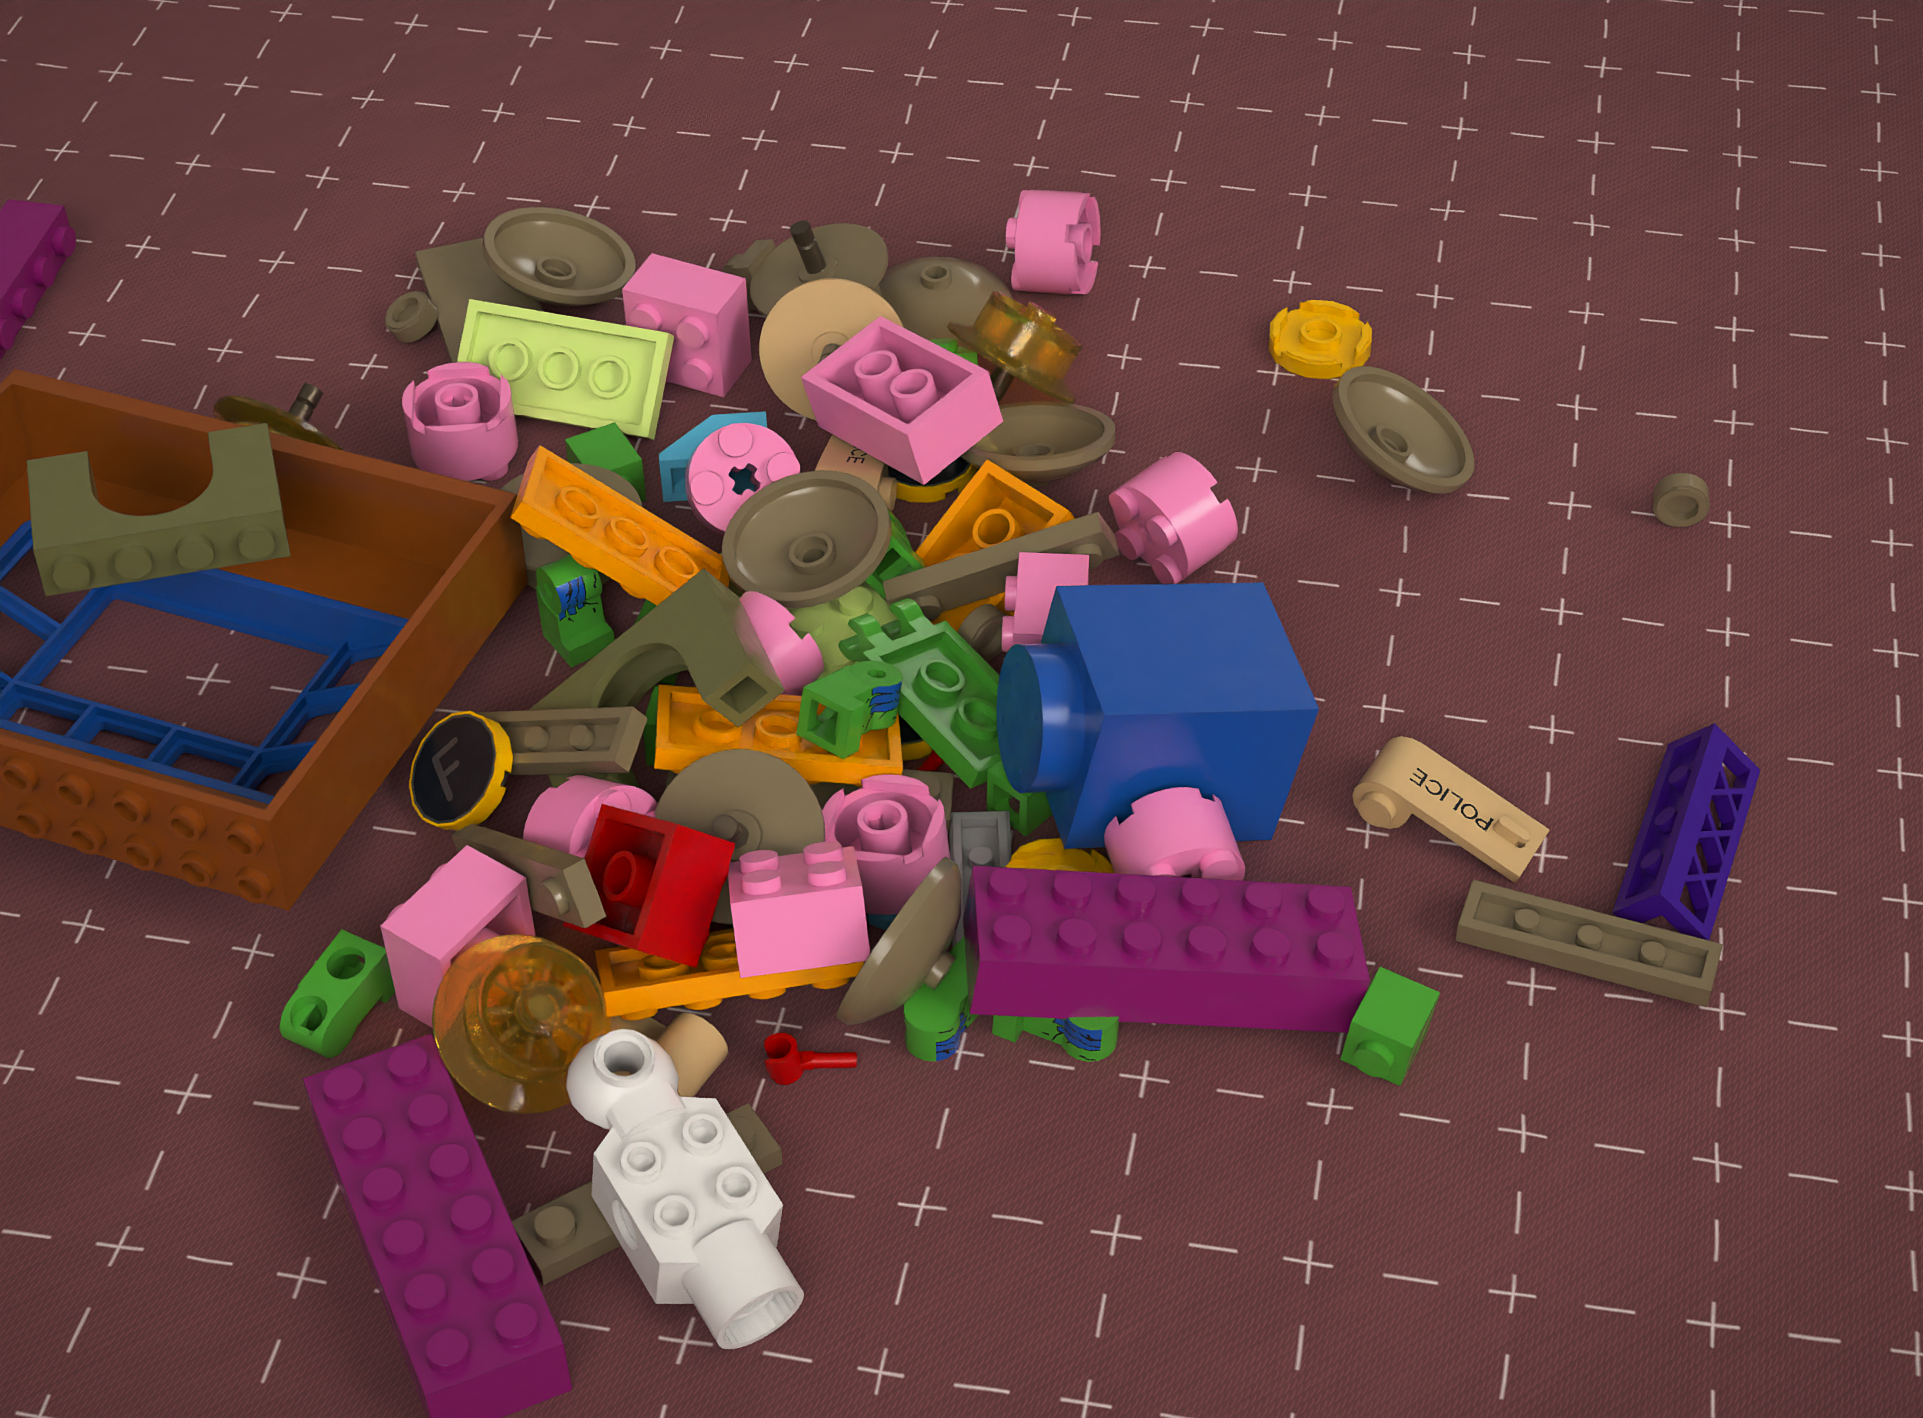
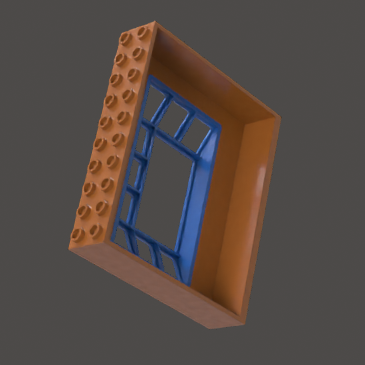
(376, 569)

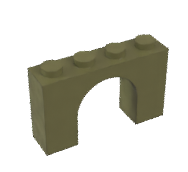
(91, 547)
(693, 630)

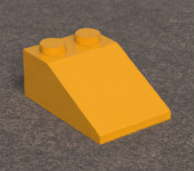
(987, 513)

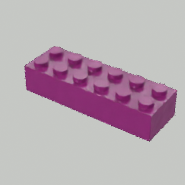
(1163, 949)
(437, 1235)

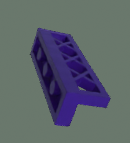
(1678, 820)

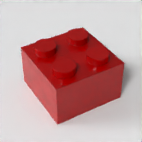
(655, 883)

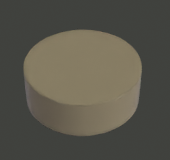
(411, 316)
(1681, 500)
(984, 631)

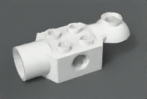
(682, 1191)

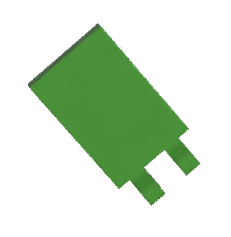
(944, 689)

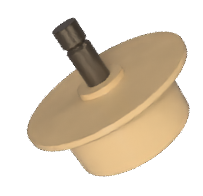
(809, 327)

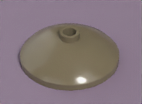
(558, 256)
(938, 290)
(1402, 431)
(1044, 441)
(807, 538)
(910, 949)

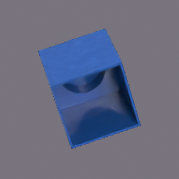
(1155, 696)

